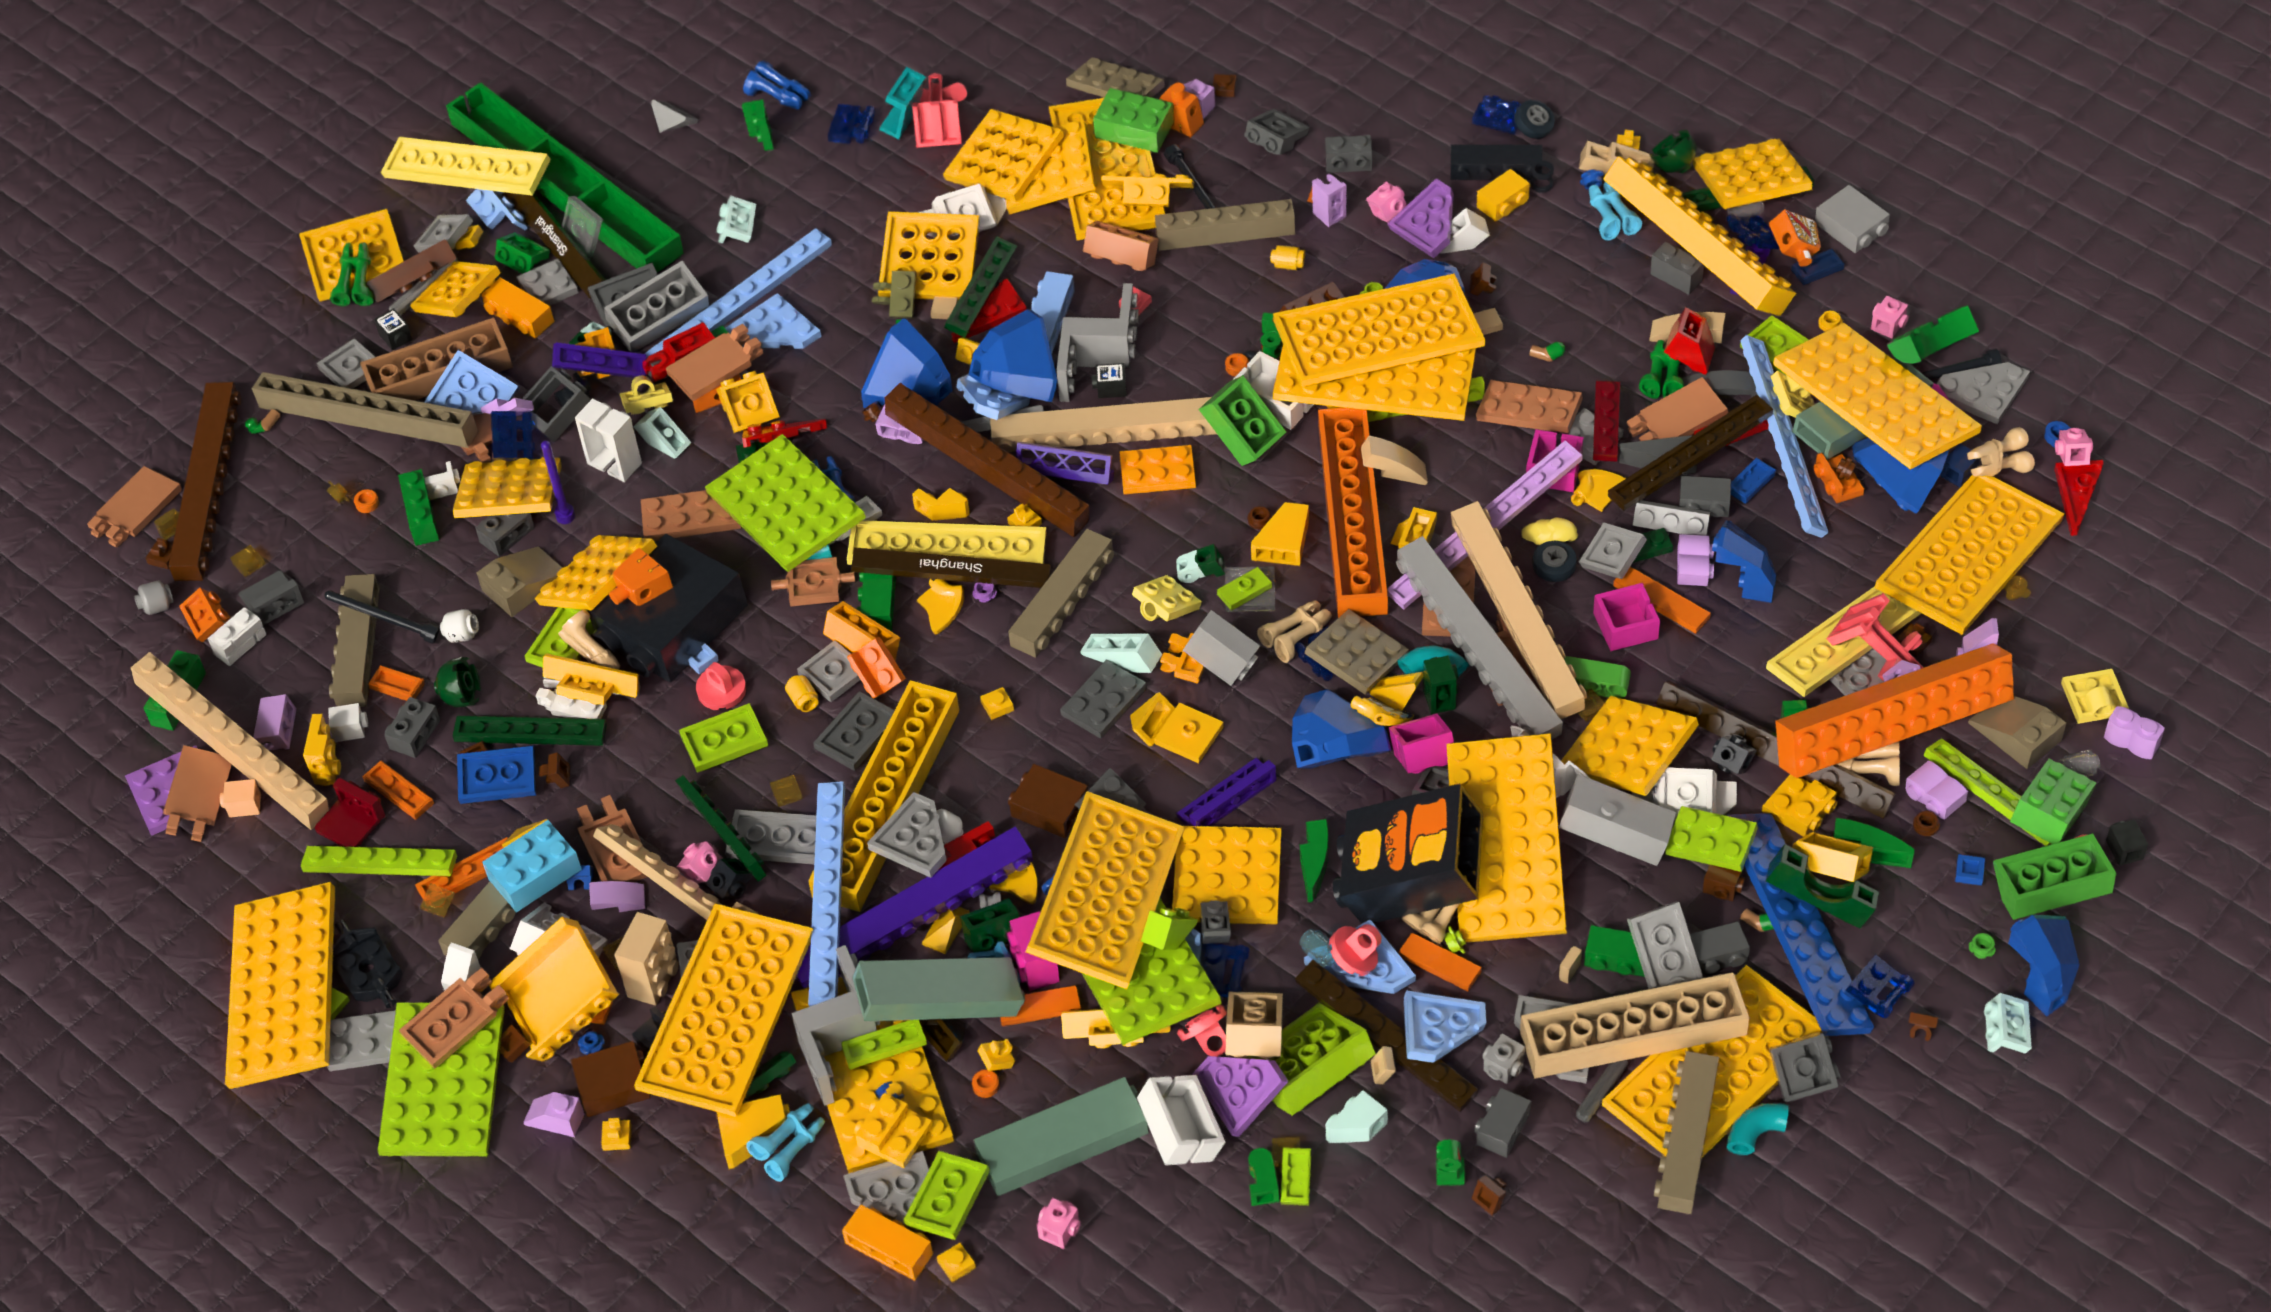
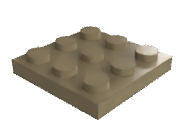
(1356, 651)

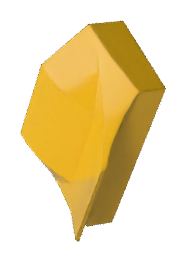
(1417, 525)

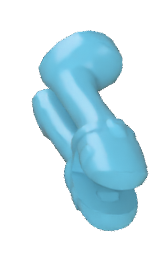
(1611, 224)
(764, 1147)

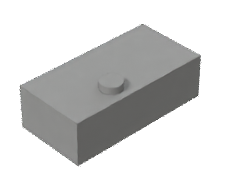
(656, 307)
(1617, 820)

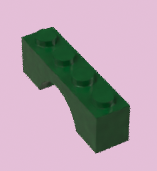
(1848, 902)

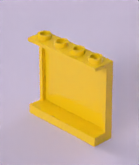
(555, 987)

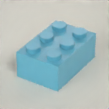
(532, 865)

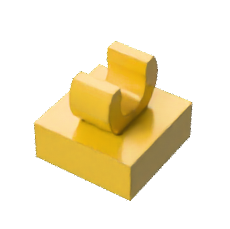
(1629, 139)
(1024, 517)
(997, 1055)
(616, 1134)

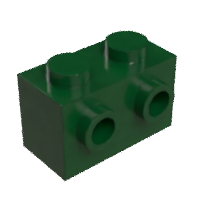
(1440, 684)
(988, 925)

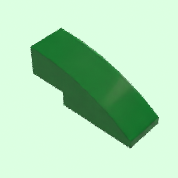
(1886, 847)
(1314, 857)

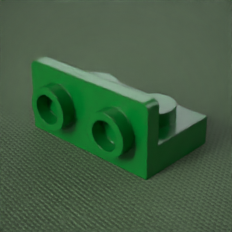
(758, 122)
(519, 252)

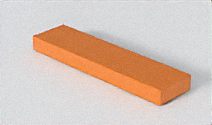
(1667, 601)
(464, 873)

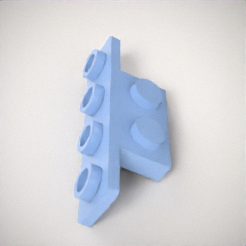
(493, 206)

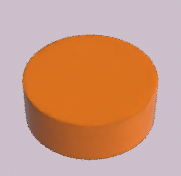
(1235, 363)
(366, 501)
(985, 1083)

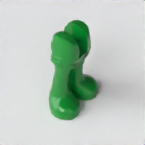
(360, 292)
(1651, 383)

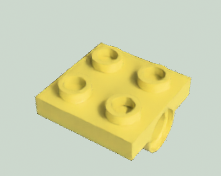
(656, 395)
(1791, 395)
(1165, 599)
(2093, 695)

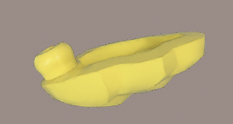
(1550, 530)

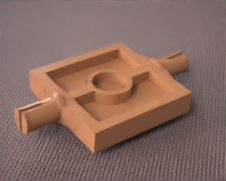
(814, 582)

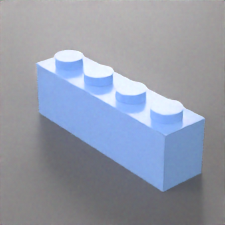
(1053, 302)

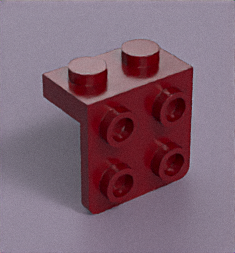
(351, 816)

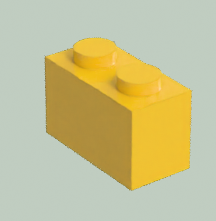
(1503, 195)

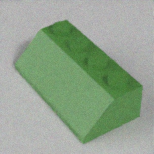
(2054, 876)

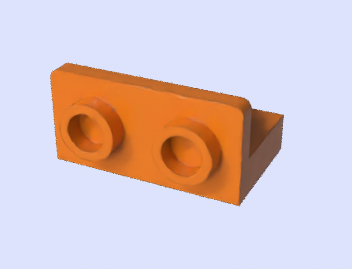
(1839, 489)
(204, 613)
(876, 668)

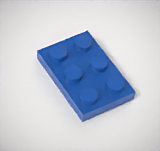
(496, 774)

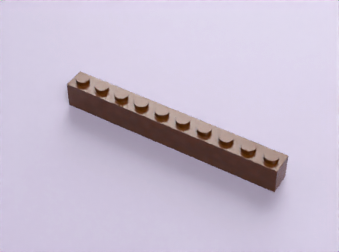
(987, 460)
(204, 482)

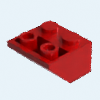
(1691, 341)

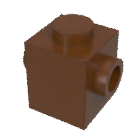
(1723, 882)

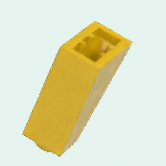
(1283, 536)
(753, 1119)

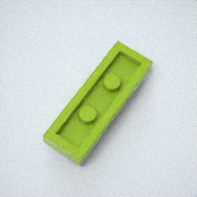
(883, 1043)

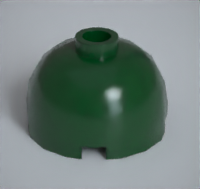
(1675, 153)
(457, 682)

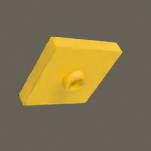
(1189, 733)

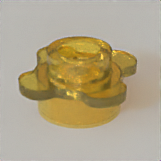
(337, 492)
(2017, 588)

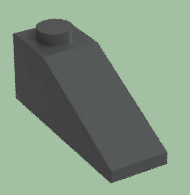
(1644, 452)

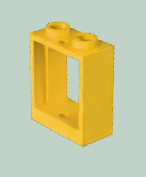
(1835, 856)

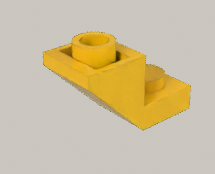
(947, 506)

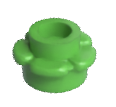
(1983, 940)

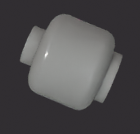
(153, 597)

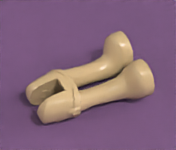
(577, 636)
(1284, 644)
(1887, 765)
(1427, 926)

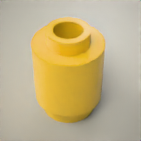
(1288, 257)
(802, 693)

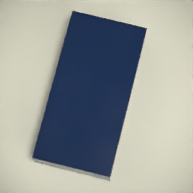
(1821, 266)

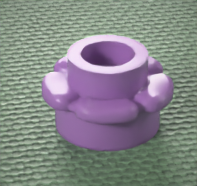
(981, 588)

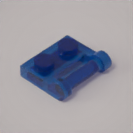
(1214, 963)
(1873, 980)

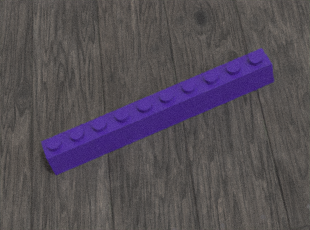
(930, 898)

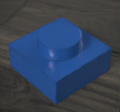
(1970, 869)

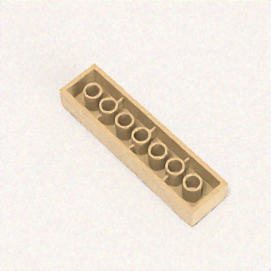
(1634, 1025)

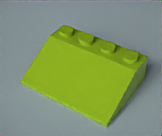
(1317, 1054)

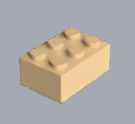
(647, 959)
(1254, 1024)

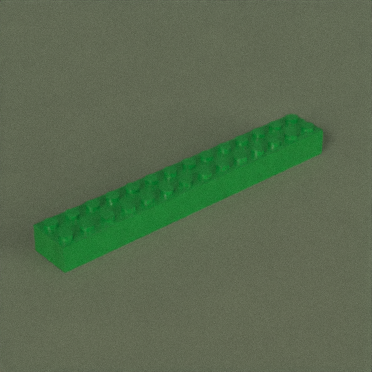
(625, 224)

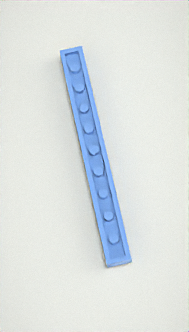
(757, 284)
(1785, 440)
(827, 892)

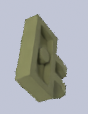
(902, 294)

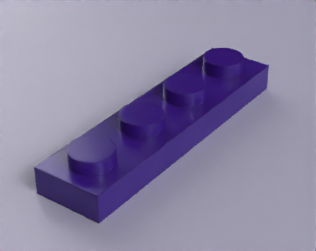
(598, 360)

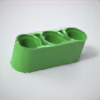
(1602, 677)

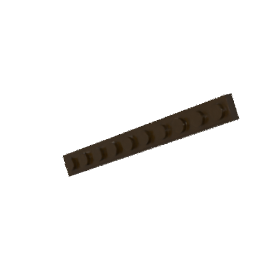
(1726, 723)

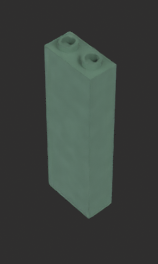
(1828, 431)
(937, 989)
(1061, 1136)

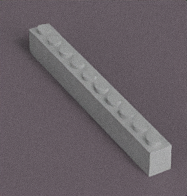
(1477, 639)

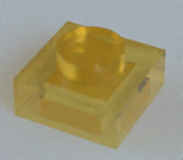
(247, 560)
(437, 900)

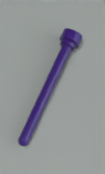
(563, 512)

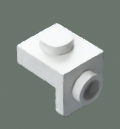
(443, 484)

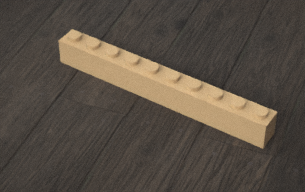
(1102, 424)
(1518, 611)
(230, 740)

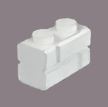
(236, 636)

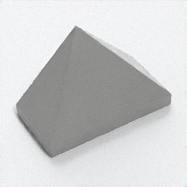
(670, 117)

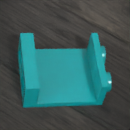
(905, 92)

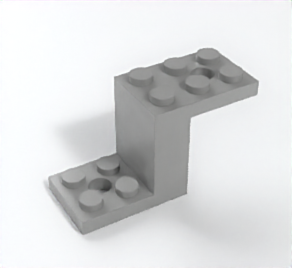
(1096, 342)
(828, 1024)

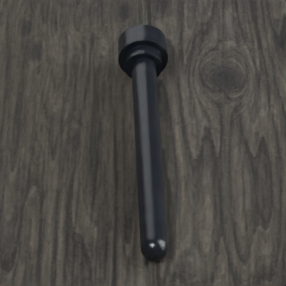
(1176, 157)
(1991, 357)
(426, 631)

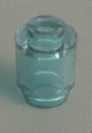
(1317, 947)

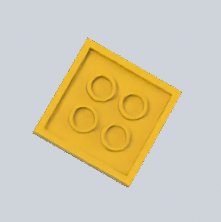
(455, 289)

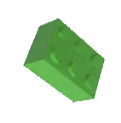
(1133, 120)
(1242, 420)
(2053, 802)

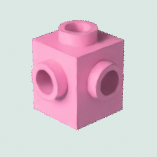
(1387, 201)
(1889, 317)
(2074, 447)
(699, 861)
(1058, 1222)

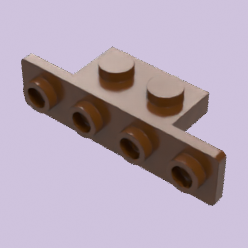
(413, 269)

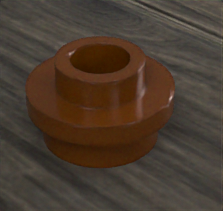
(872, 411)
(1845, 468)
(1259, 513)
(1928, 818)

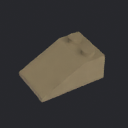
(517, 578)
(2021, 729)

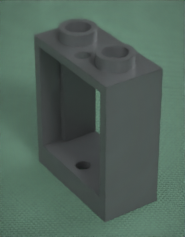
(543, 390)

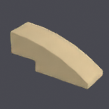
(1602, 158)
(1662, 326)
(1393, 461)

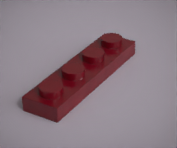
(1606, 421)

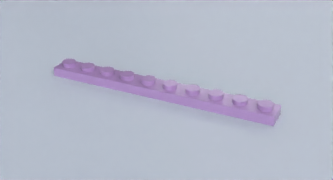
(1501, 511)

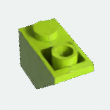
(1168, 928)

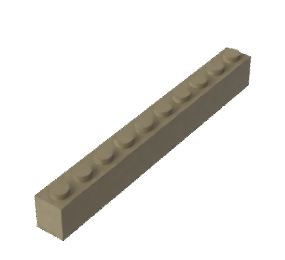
(365, 409)

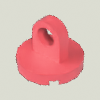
(720, 687)
(1355, 950)
(1204, 1027)

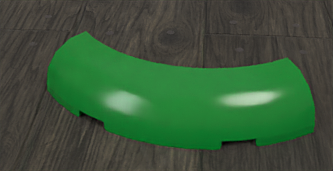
(1931, 337)

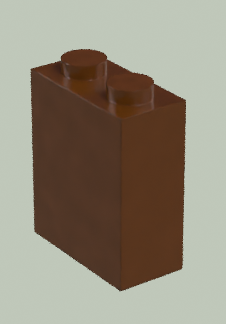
(1047, 800)
(609, 1078)

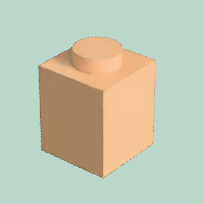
(241, 798)

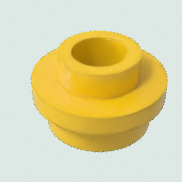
(1829, 320)

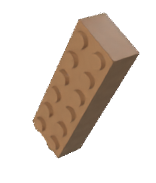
(417, 368)

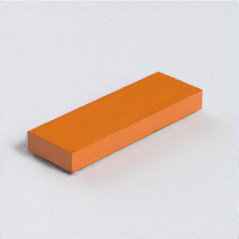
(398, 790)
(1440, 962)
(1045, 1005)

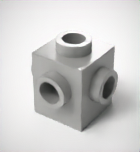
(1504, 1059)

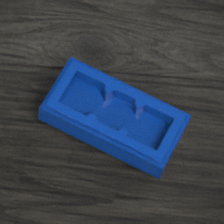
(1751, 480)

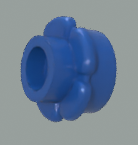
(597, 1045)

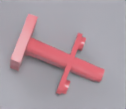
(938, 115)
(1863, 622)

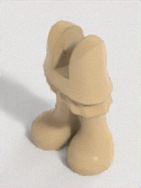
(1992, 454)

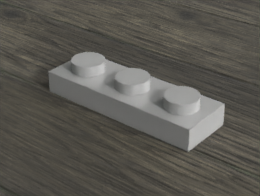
(1671, 518)

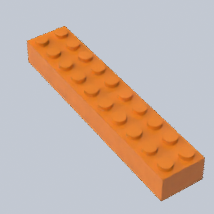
(1352, 513)
(1894, 710)

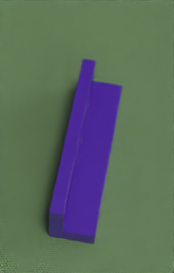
(1063, 468)
(1232, 797)

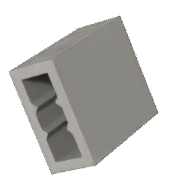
(1852, 219)
(1222, 648)

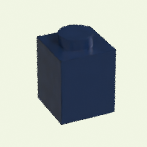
(1958, 467)

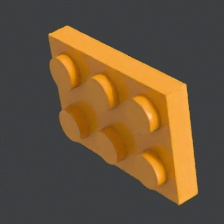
(1157, 469)

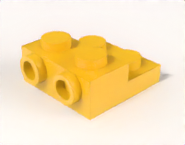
(747, 401)
(320, 752)
(1801, 804)
(892, 1130)

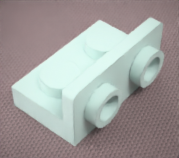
(736, 219)
(2007, 1023)

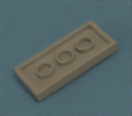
(1099, 76)

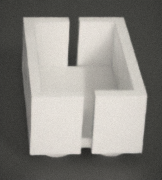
(1261, 375)
(608, 437)
(1180, 1119)

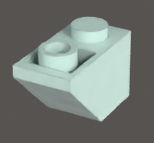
(1357, 1121)

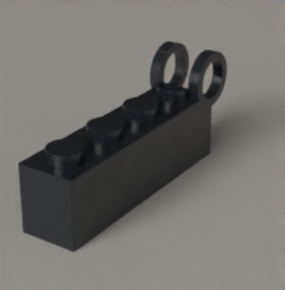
(1491, 161)

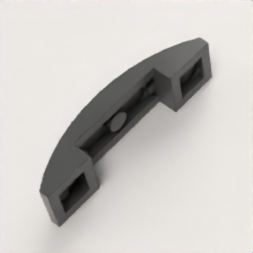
(1727, 382)

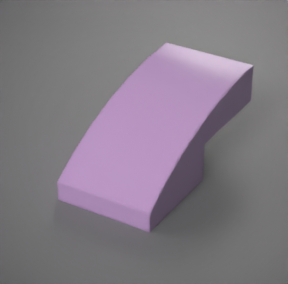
(515, 404)
(620, 894)

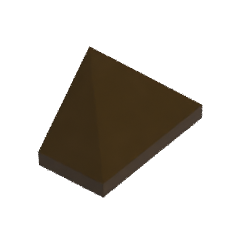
(944, 1035)

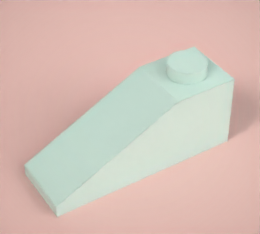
(1128, 651)

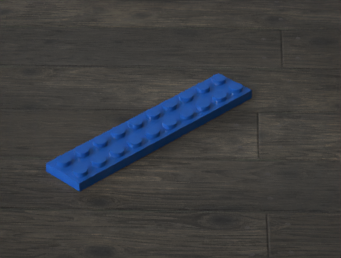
(1804, 939)

